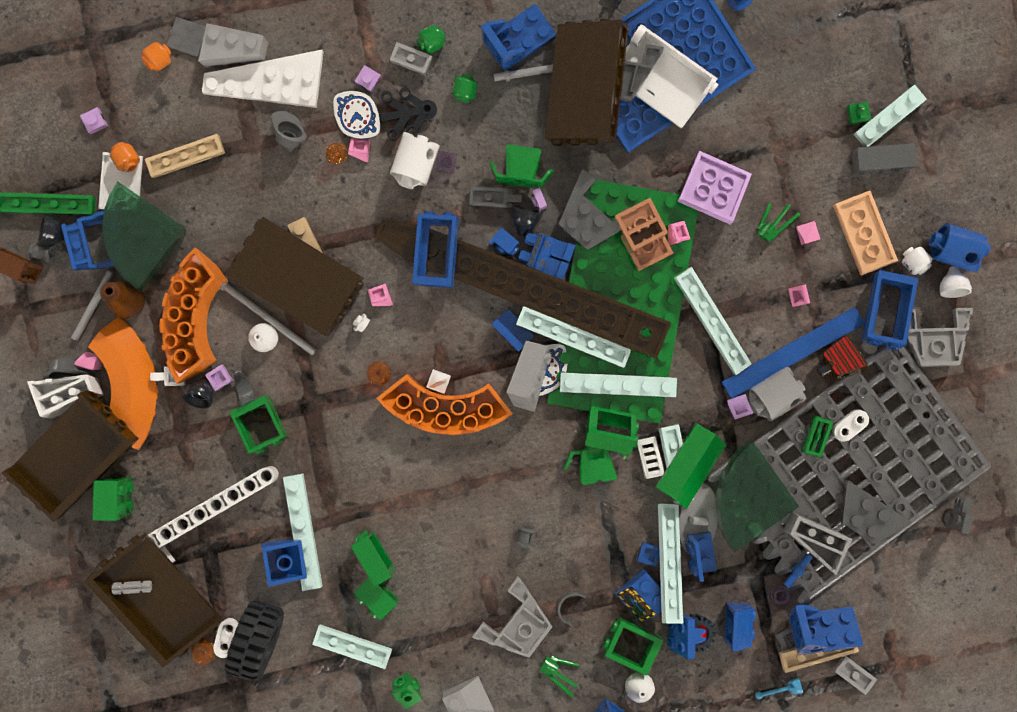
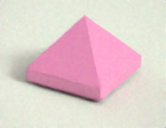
(799, 295)

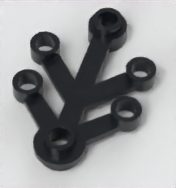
(405, 113)

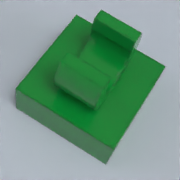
(858, 113)

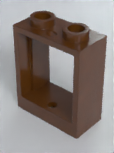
(19, 267)

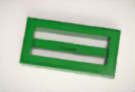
(805, 449)

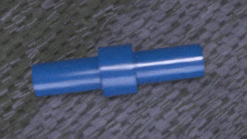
(798, 570)

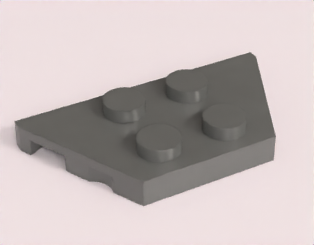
(869, 516)

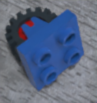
(690, 636)

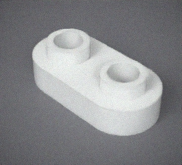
(850, 423)
(225, 636)

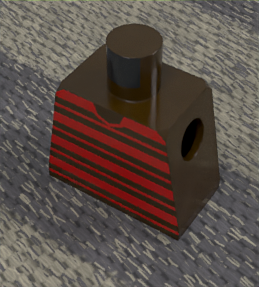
(842, 360)

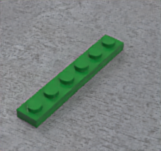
(47, 204)

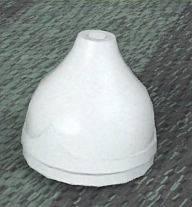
(955, 284)
(263, 337)
(639, 687)

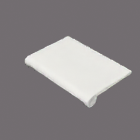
(111, 175)

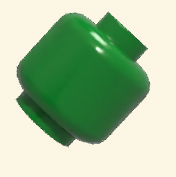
(431, 39)
(464, 88)

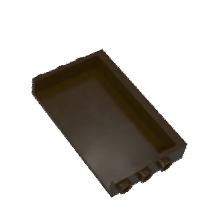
(586, 82)
(295, 276)
(71, 455)
(161, 620)

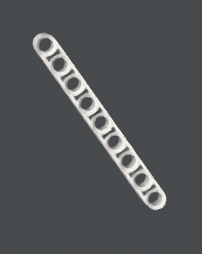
(209, 509)

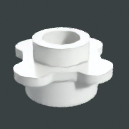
(360, 323)

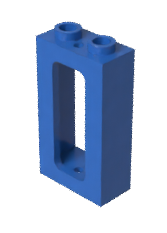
(424, 223)
(904, 311)

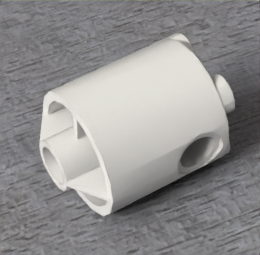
(414, 161)

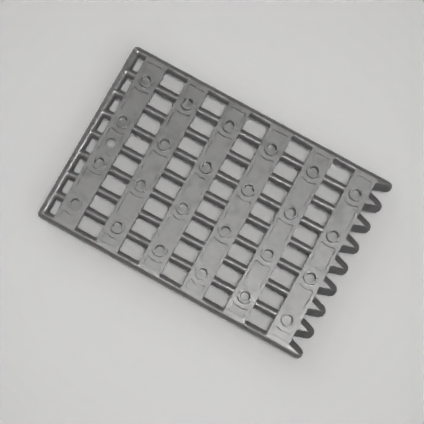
(864, 460)

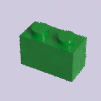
(377, 599)

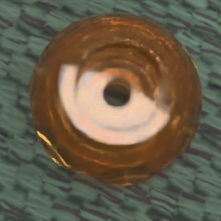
(336, 153)
(384, 371)
(207, 648)

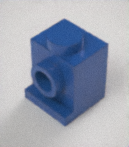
(505, 243)

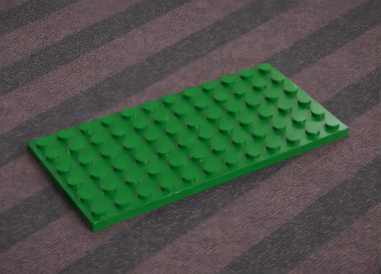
(611, 273)

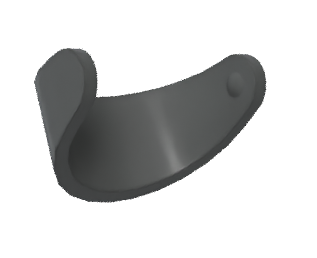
(244, 388)
(562, 598)

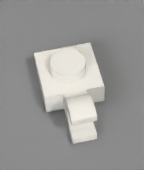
(166, 377)

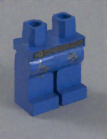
(543, 249)

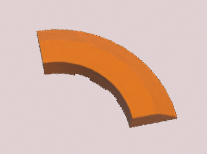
(186, 315)
(129, 376)
(443, 412)

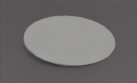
(699, 515)

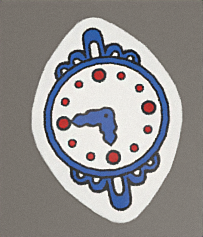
(356, 114)
(550, 382)

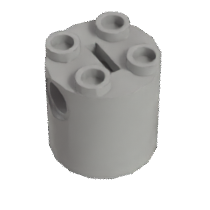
(776, 394)

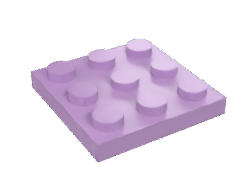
(714, 187)

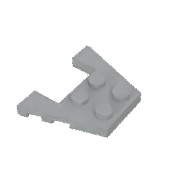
(940, 345)
(525, 627)

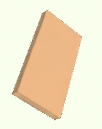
(865, 233)

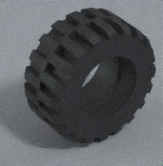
(254, 641)

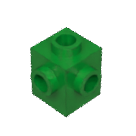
(406, 690)

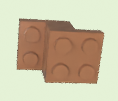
(644, 234)

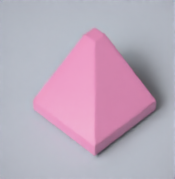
(359, 148)
(677, 233)
(808, 233)
(380, 296)

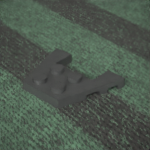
(636, 73)
(584, 220)

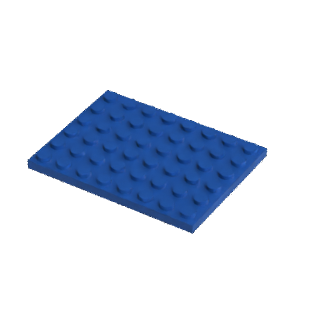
(698, 33)

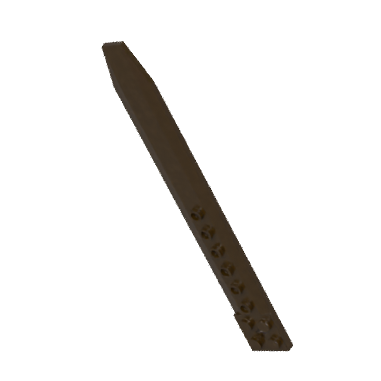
(533, 289)

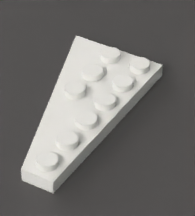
(280, 80)

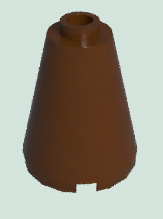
(122, 299)

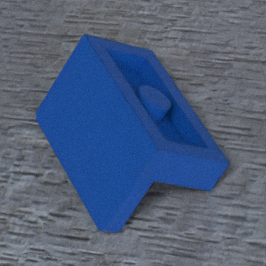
(510, 331)

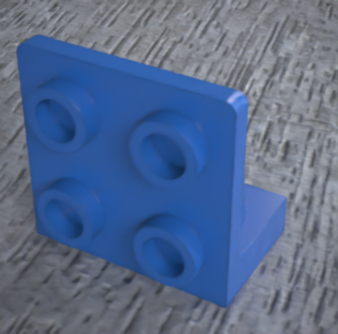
(701, 554)

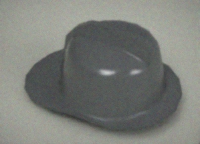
(288, 130)
(62, 368)

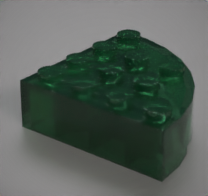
(137, 235)
(750, 497)

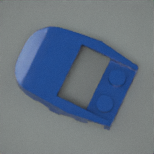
(78, 245)

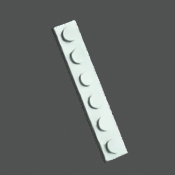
(712, 321)
(573, 337)
(618, 384)
(302, 528)
(670, 564)

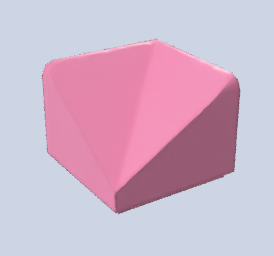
(89, 361)

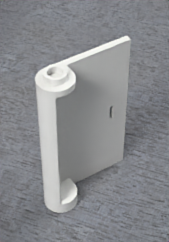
(675, 79)

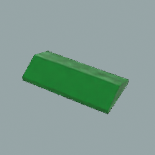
(691, 465)

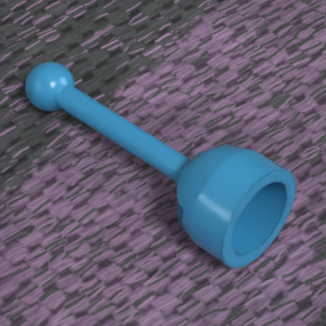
(793, 686)

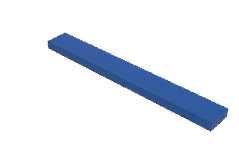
(793, 352)

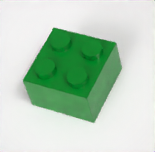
(112, 498)

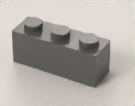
(884, 159)

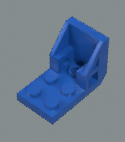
(518, 37)
(824, 630)

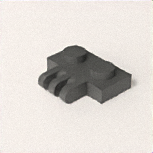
(959, 516)

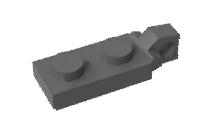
(493, 197)

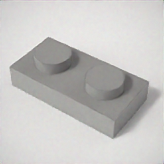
(411, 58)
(854, 674)

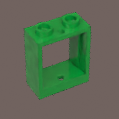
(244, 432)
(607, 440)
(373, 557)
(649, 654)

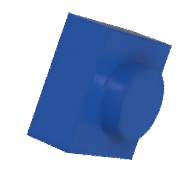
(648, 554)

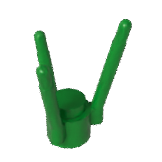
(768, 230)
(550, 669)

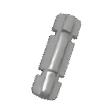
(131, 587)

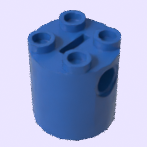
(959, 247)

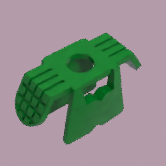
(521, 166)
(594, 465)

